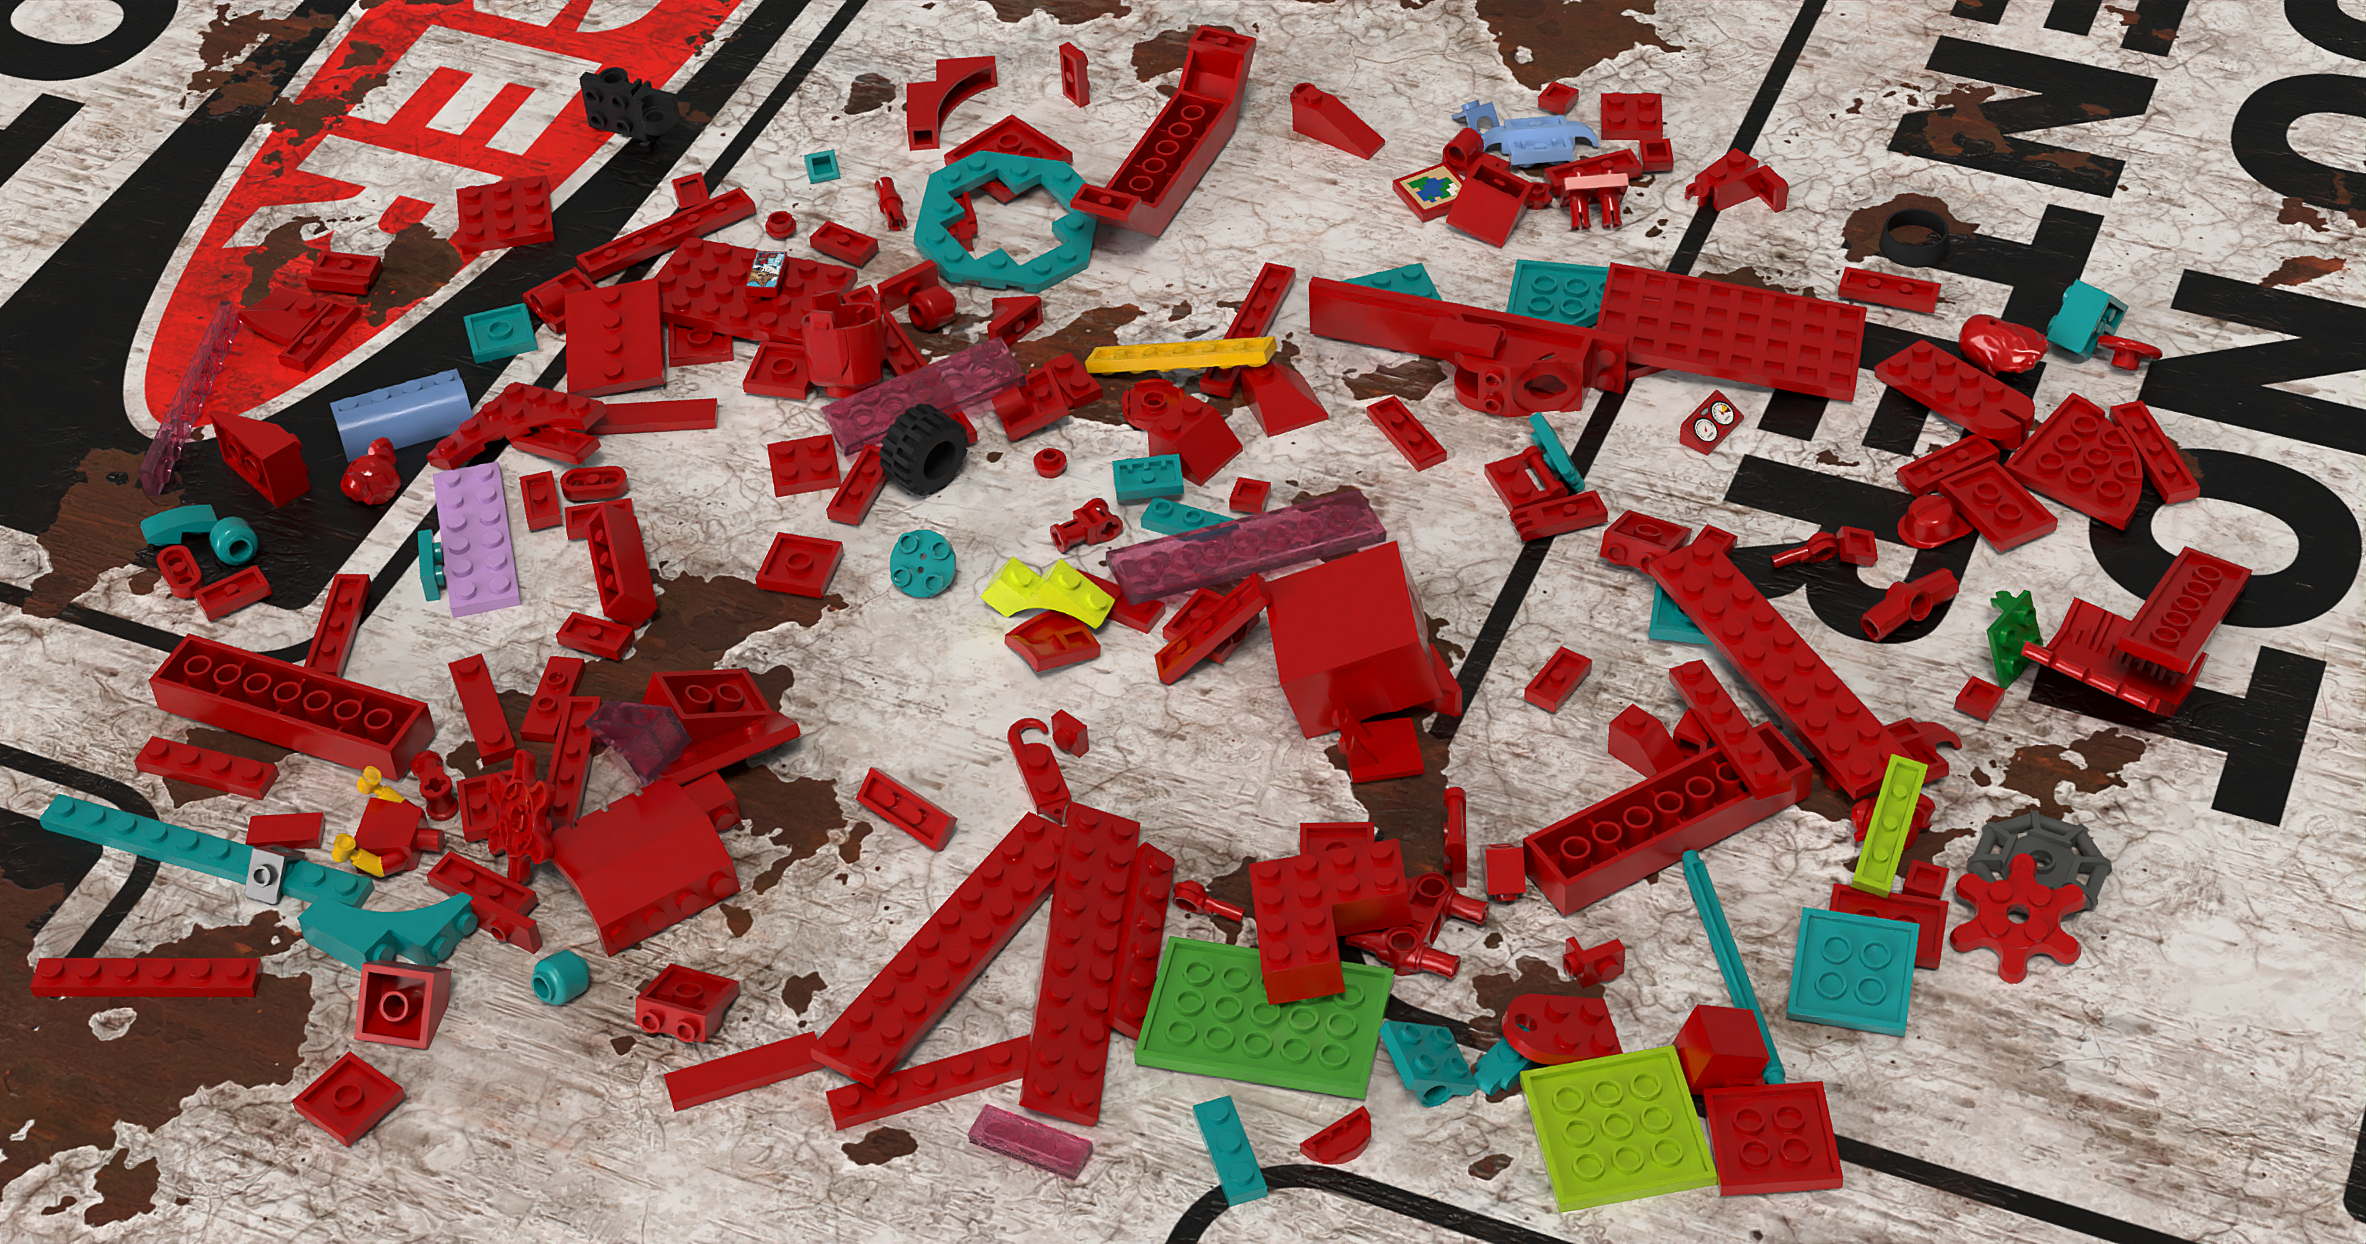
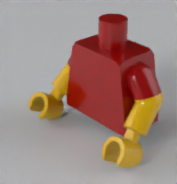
(389, 834)

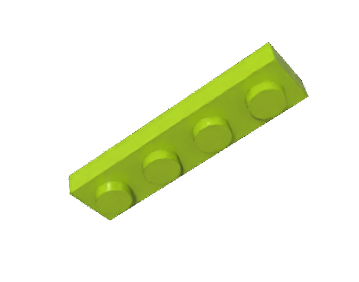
(1889, 826)

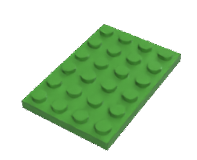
(1216, 1021)

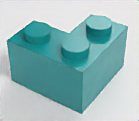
(2084, 318)

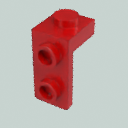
(1760, 183)

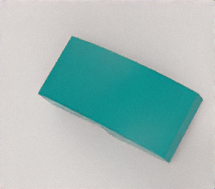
(168, 526)

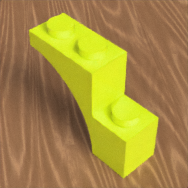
(1058, 589)

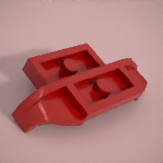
(1920, 742)

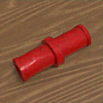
(890, 203)

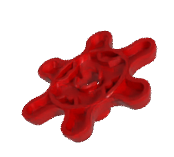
(522, 819)
(2013, 940)

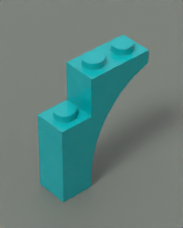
(366, 936)

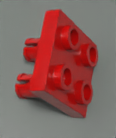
(1584, 190)

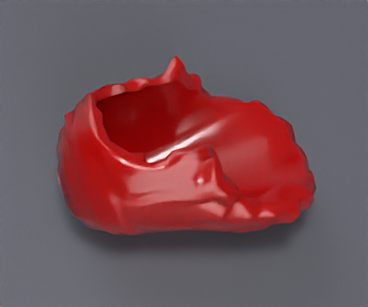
(2000, 345)

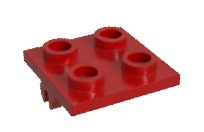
(1378, 748)

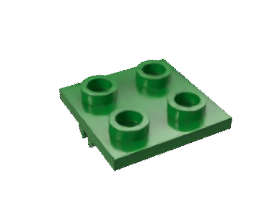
(2010, 634)

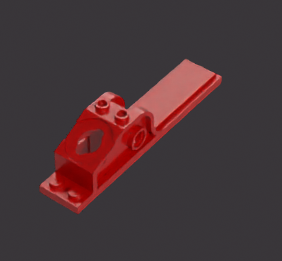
(1494, 386)

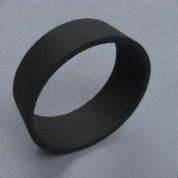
(1915, 255)

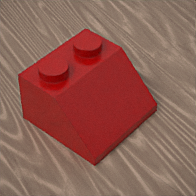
(1199, 438)
(401, 1003)

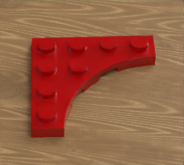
(513, 415)

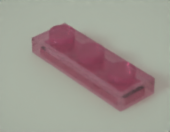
(1030, 1142)

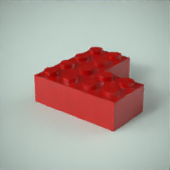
(1312, 901)

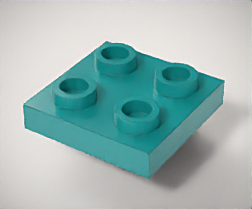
(1428, 1061)

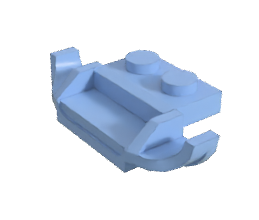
(1538, 139)

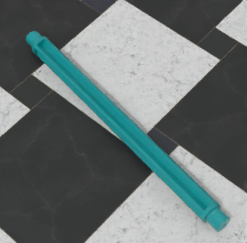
(1729, 956)

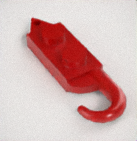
(1039, 771)

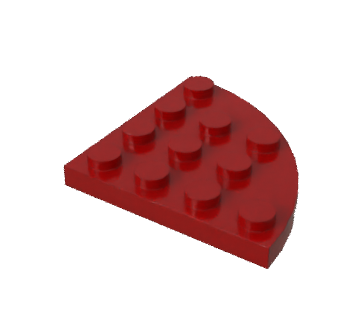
(2082, 462)

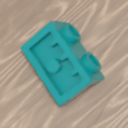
(1147, 477)

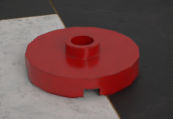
(1150, 402)

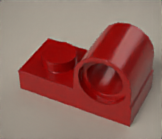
(1465, 150)

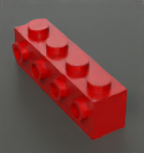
(620, 566)

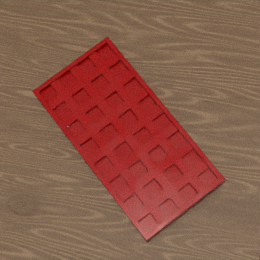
(1734, 331)

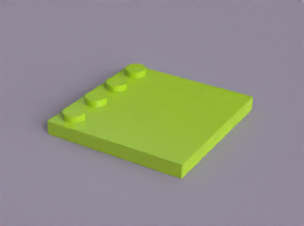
(1617, 1128)

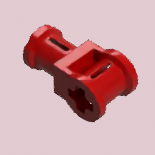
(1087, 526)
(434, 785)

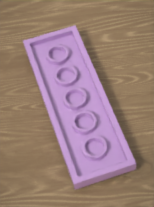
(476, 540)

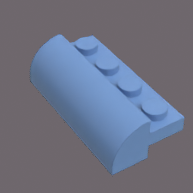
(402, 413)

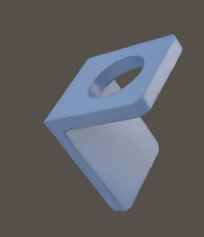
(1474, 111)

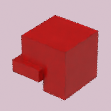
(1721, 1048)

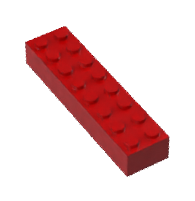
(292, 706)
(1655, 824)

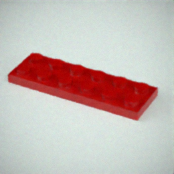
(2184, 610)

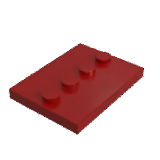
(614, 338)

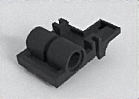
(627, 107)

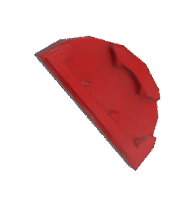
(1340, 1140)

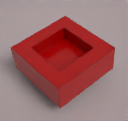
(1558, 98)
(690, 190)
(1250, 495)
(1857, 546)
(1979, 698)
(1069, 733)
(1925, 880)

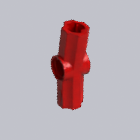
(1908, 602)

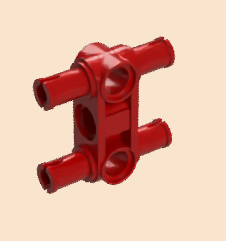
(1410, 946)

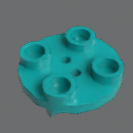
(907, 560)

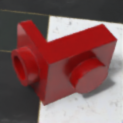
(1594, 964)

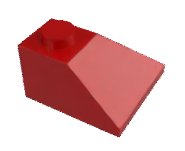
(1280, 398)

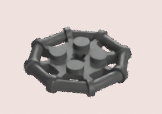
(2046, 841)

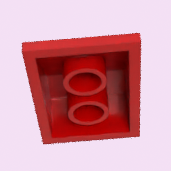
(262, 456)
(708, 700)

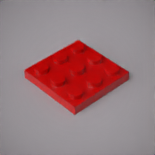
(1013, 138)
(505, 214)
(1772, 1138)

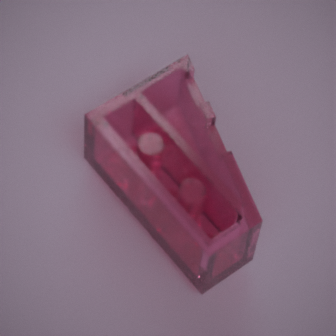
(638, 737)

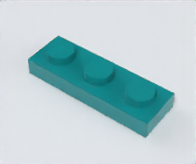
(1229, 1151)

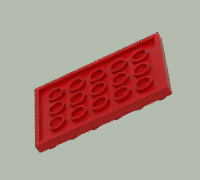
(707, 291)

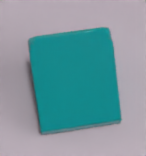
(821, 166)

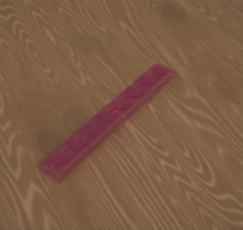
(189, 399)

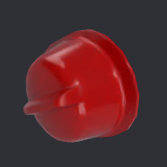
(1932, 522)

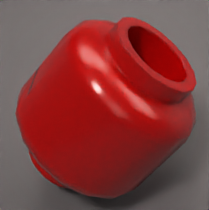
(932, 308)

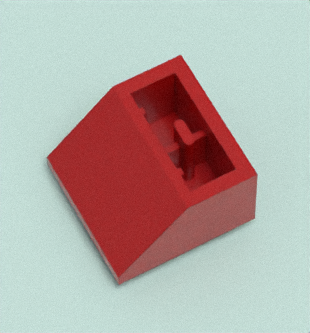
(1490, 203)

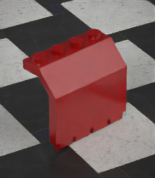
(2089, 653)
(644, 863)

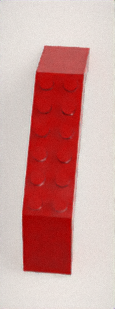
(1180, 139)

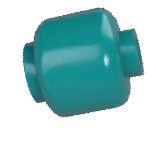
(234, 541)
(560, 977)

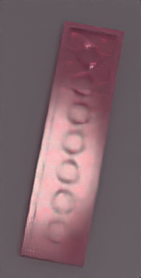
(1245, 547)

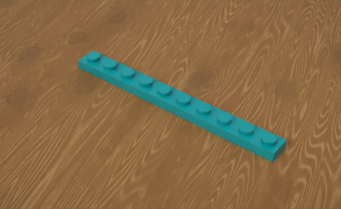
(195, 850)

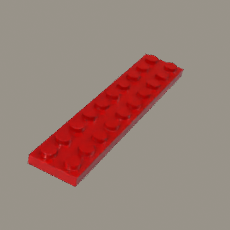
(1779, 665)
(944, 955)
(1078, 966)

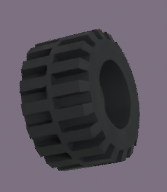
(923, 449)

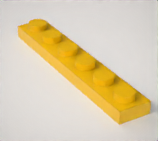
(1175, 355)

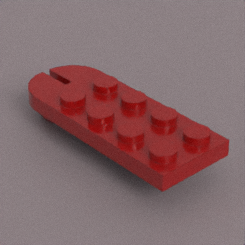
(1960, 393)

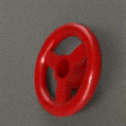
(2128, 351)

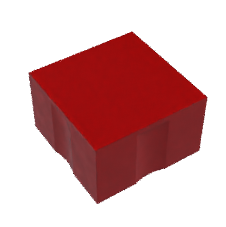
(1351, 639)

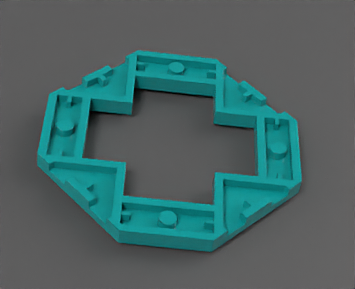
(997, 267)

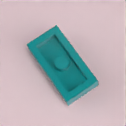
(430, 572)

